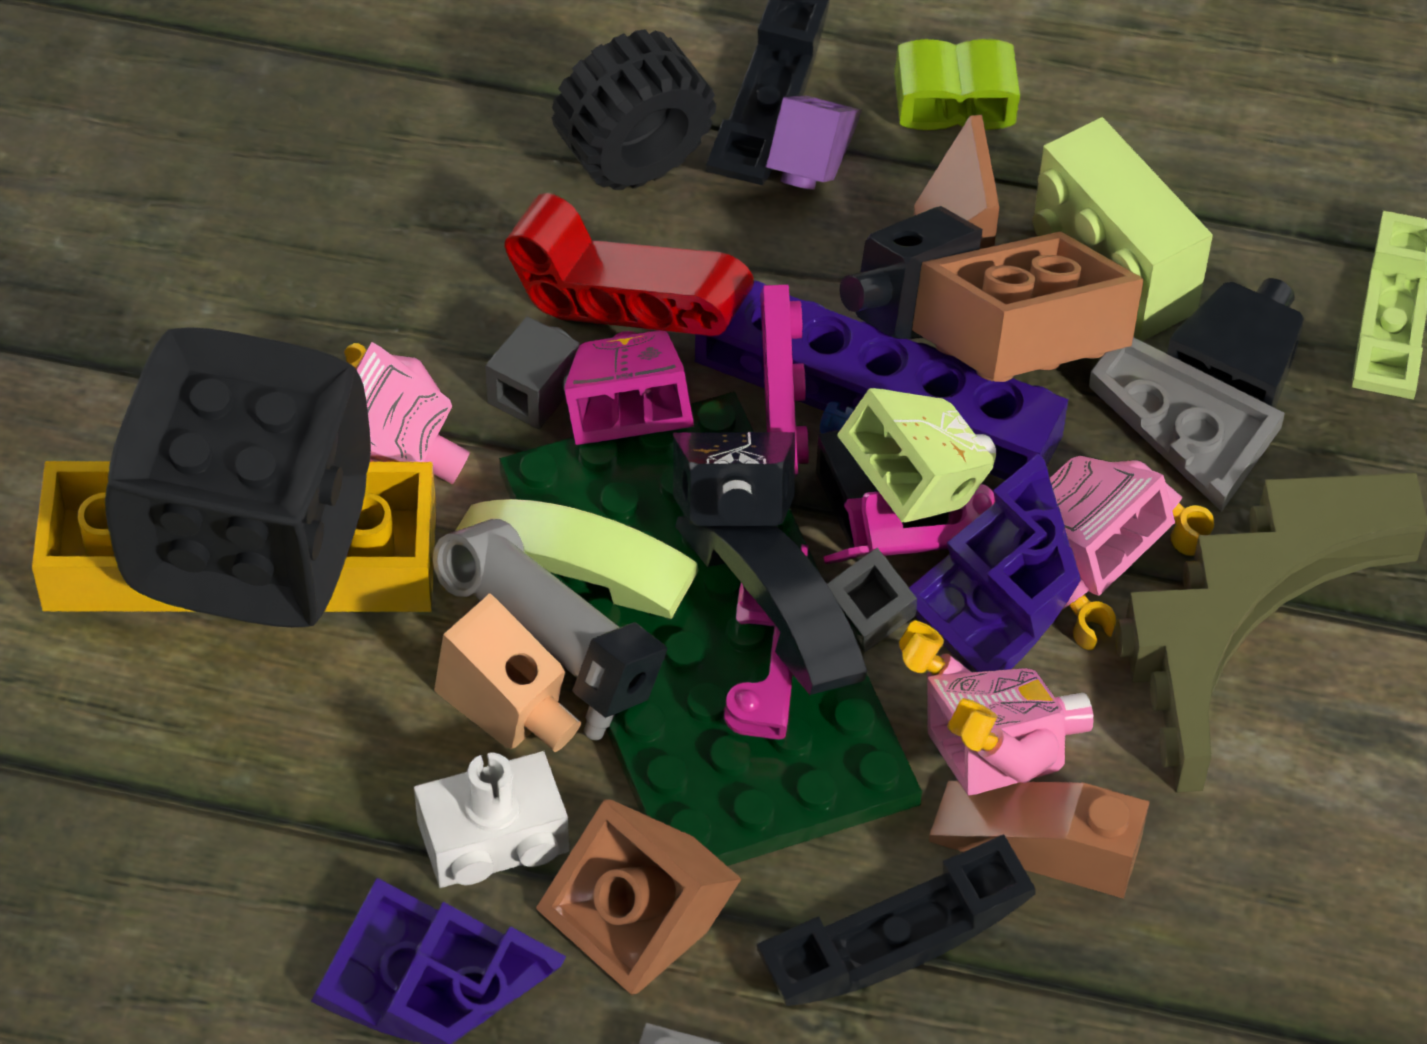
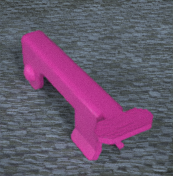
(878, 526)
(763, 706)

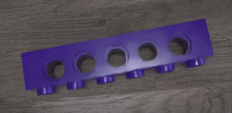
(851, 356)

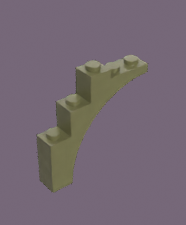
(1296, 540)

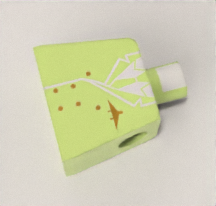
(917, 452)

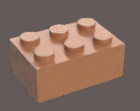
(1026, 305)

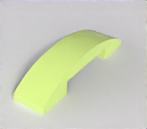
(1394, 309)
(596, 550)

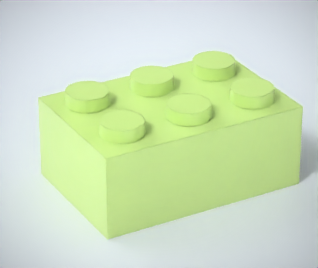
(1120, 208)

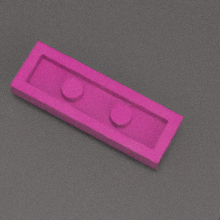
(783, 379)

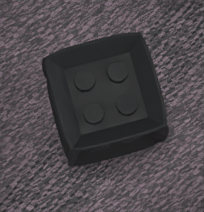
(239, 476)

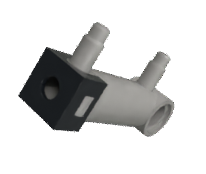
(610, 662)

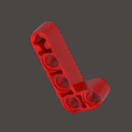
(621, 281)

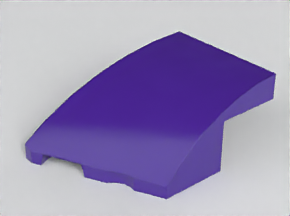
(1002, 575)
(428, 969)

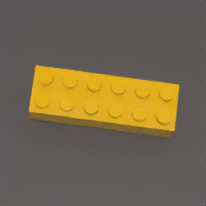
(383, 572)

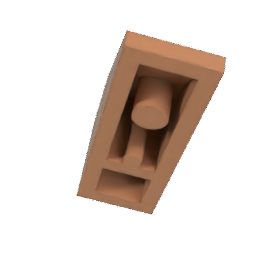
(1053, 827)

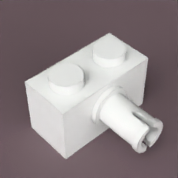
(492, 818)

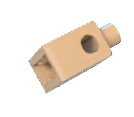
(503, 678)

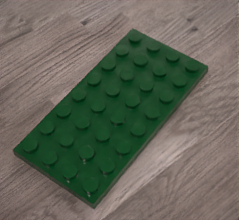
(675, 749)

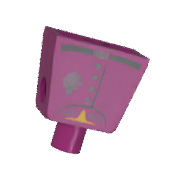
(627, 388)

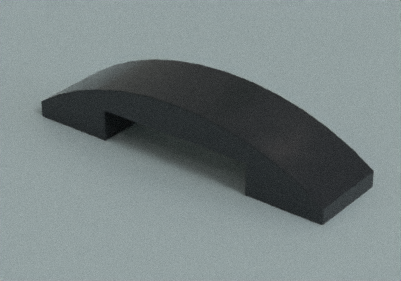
(778, 69)
(814, 631)
(899, 932)

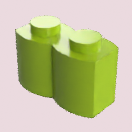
(949, 82)

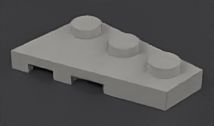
(1188, 416)

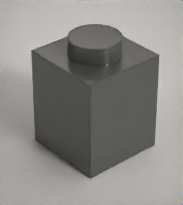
(531, 372)
(873, 599)

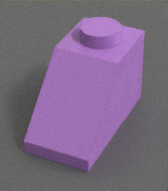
(811, 140)

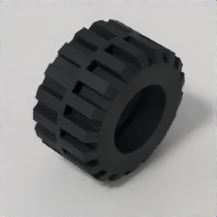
(633, 109)

